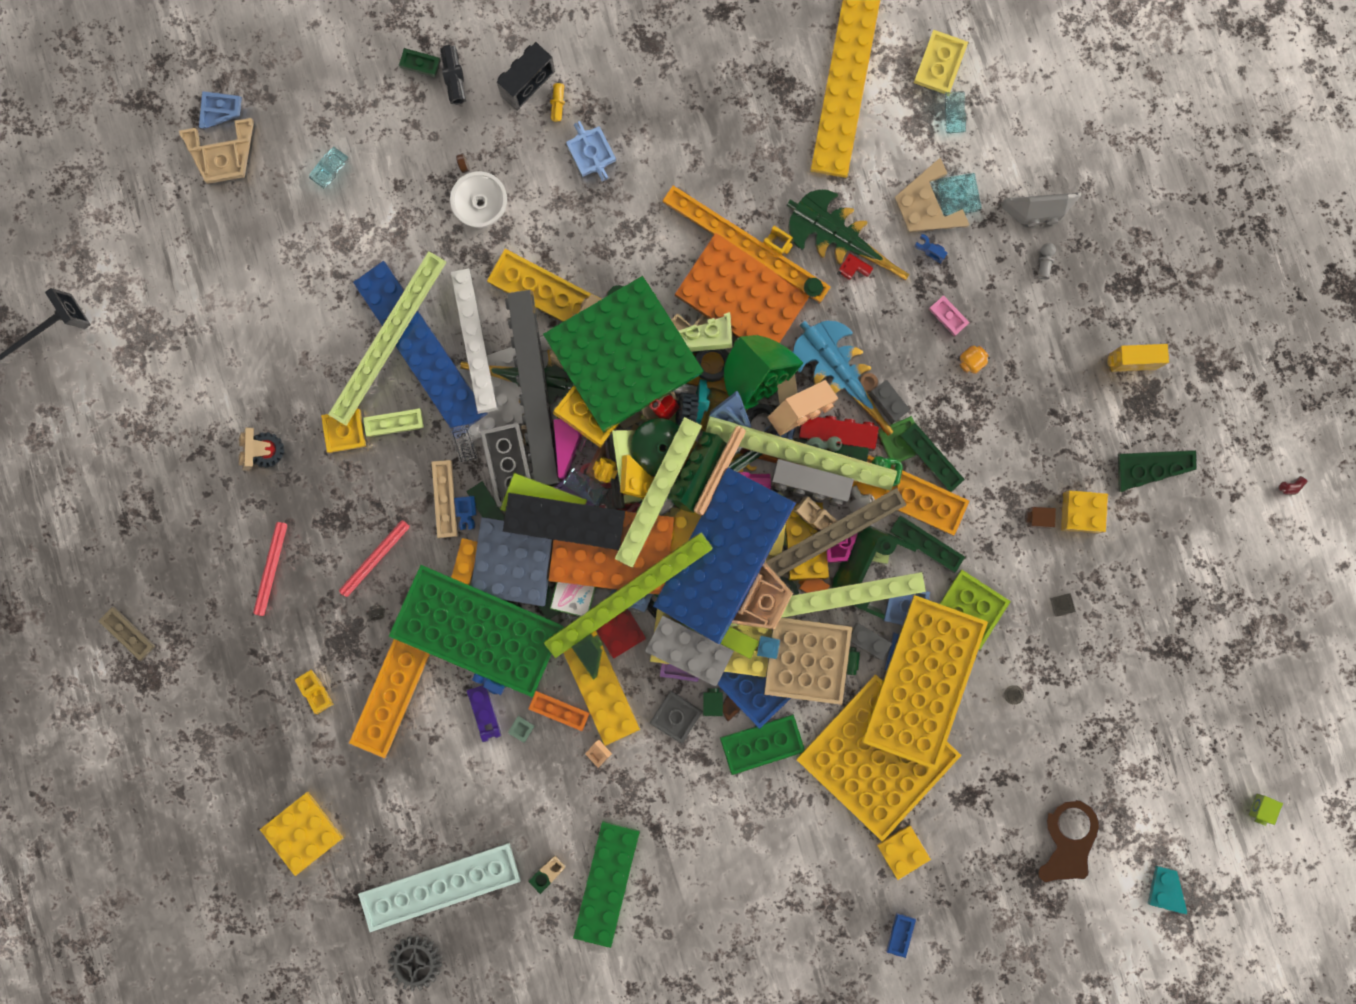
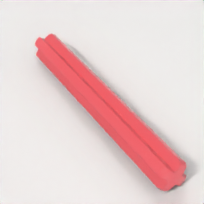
(374, 558)
(270, 569)

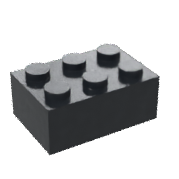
(526, 75)

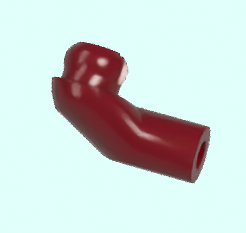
(1293, 488)

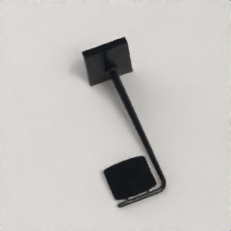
(66, 310)

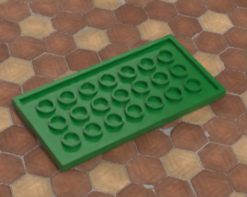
(475, 630)

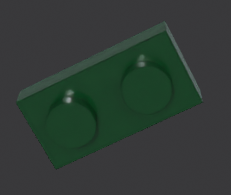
(419, 62)

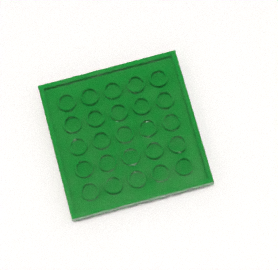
(623, 353)

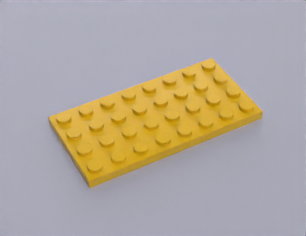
(924, 682)

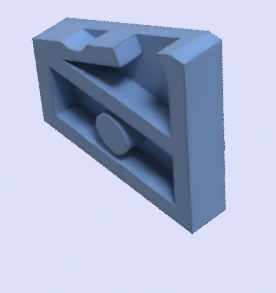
(218, 109)

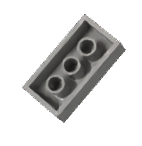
(505, 456)
(811, 482)
(689, 651)

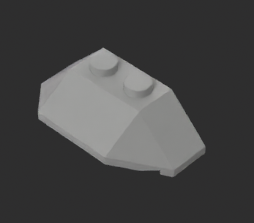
(1040, 209)

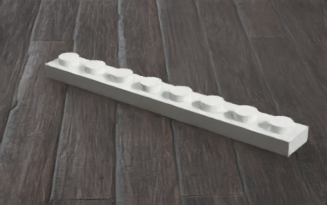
(474, 341)

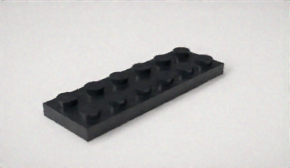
(564, 521)

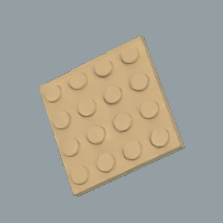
(809, 661)

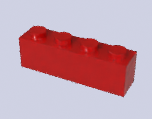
(848, 431)

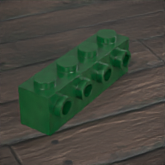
(697, 472)

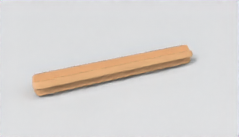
(719, 470)

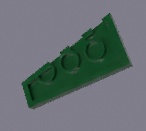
(1149, 467)

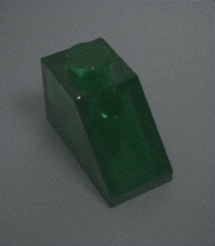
(590, 653)

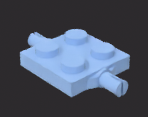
(591, 151)

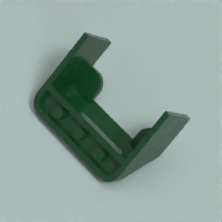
(864, 549)

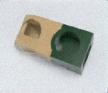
(546, 874)

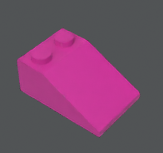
(566, 445)

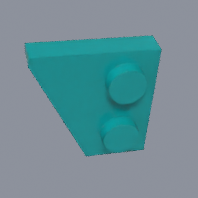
(703, 394)
(1167, 890)

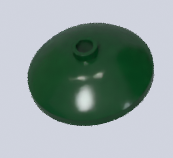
(647, 440)

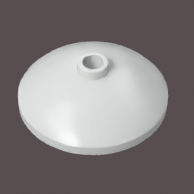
(474, 188)

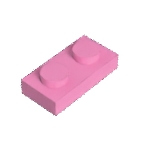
(949, 315)

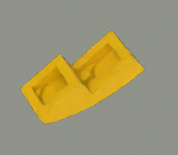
(314, 692)

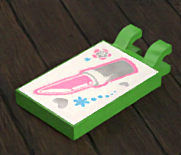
(572, 598)

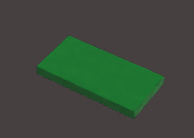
(762, 746)

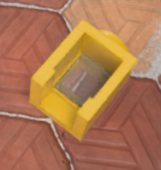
(779, 241)

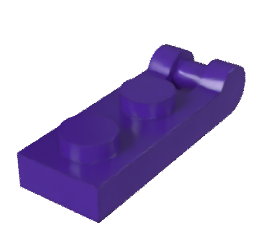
(484, 712)

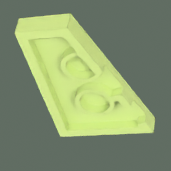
(709, 336)

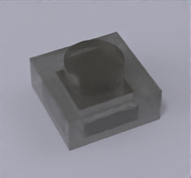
(1062, 604)

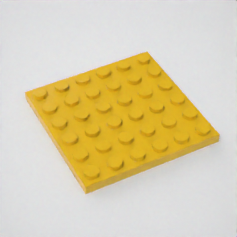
(866, 779)

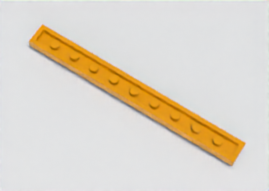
(717, 224)

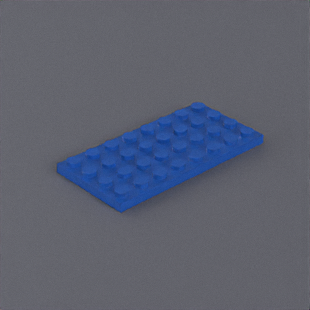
(742, 530)

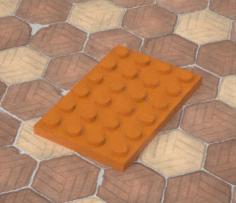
(737, 283)
(597, 565)

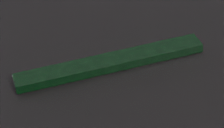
(488, 509)

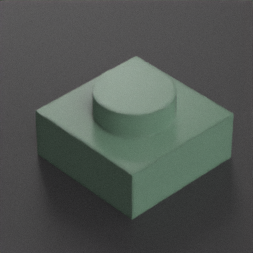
(521, 729)

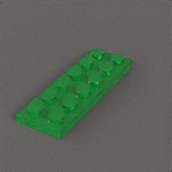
(606, 884)

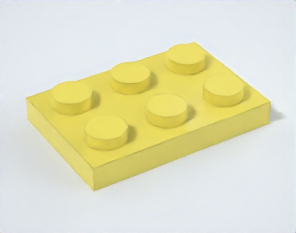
(940, 62)

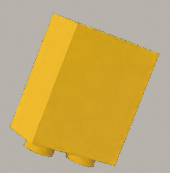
(1138, 357)

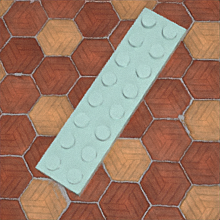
(439, 887)

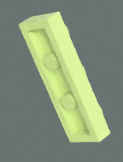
(393, 422)

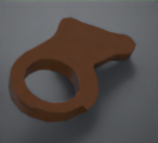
(1071, 855)

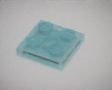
(958, 194)

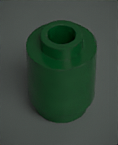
(853, 661)

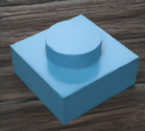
(768, 647)

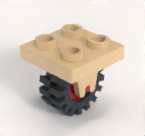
(261, 449)

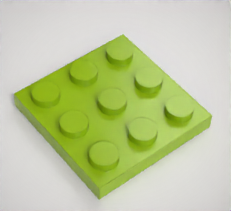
(975, 599)

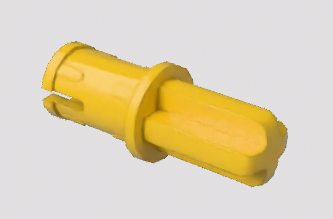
(557, 102)

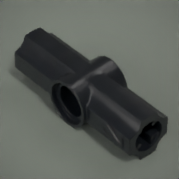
(453, 74)

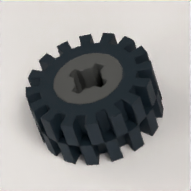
(688, 407)

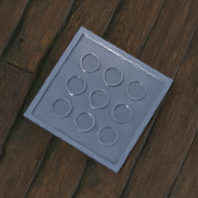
(511, 564)

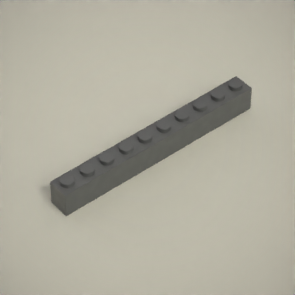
(533, 386)

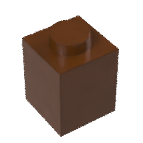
(1040, 517)

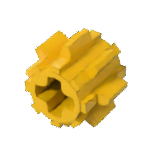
(605, 470)

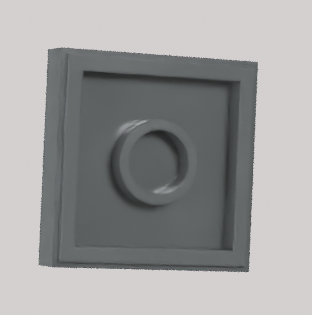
(676, 717)

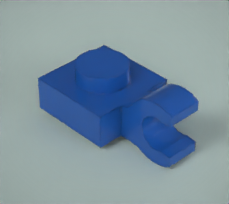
(932, 250)

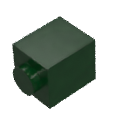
(712, 702)

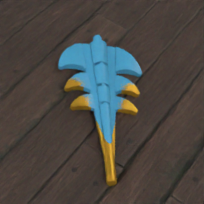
(820, 345)

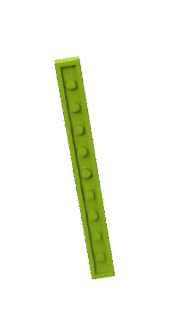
(628, 594)

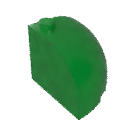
(757, 368)

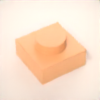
(598, 753)

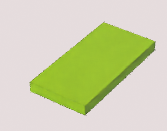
(526, 486)

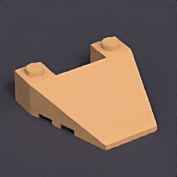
(764, 601)

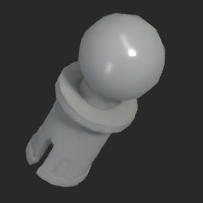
(1048, 250)

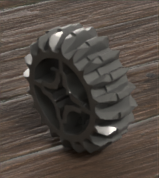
(422, 962)

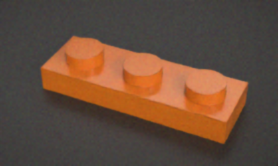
(559, 711)

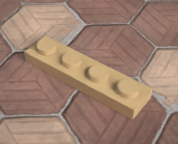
(444, 499)

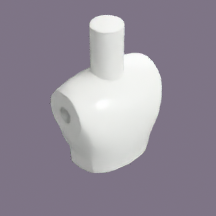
(859, 500)

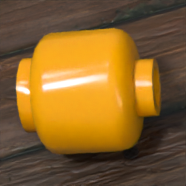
(973, 359)

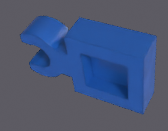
(465, 509)
(493, 687)

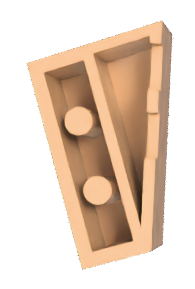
(802, 407)

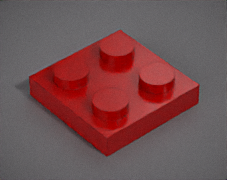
(621, 633)

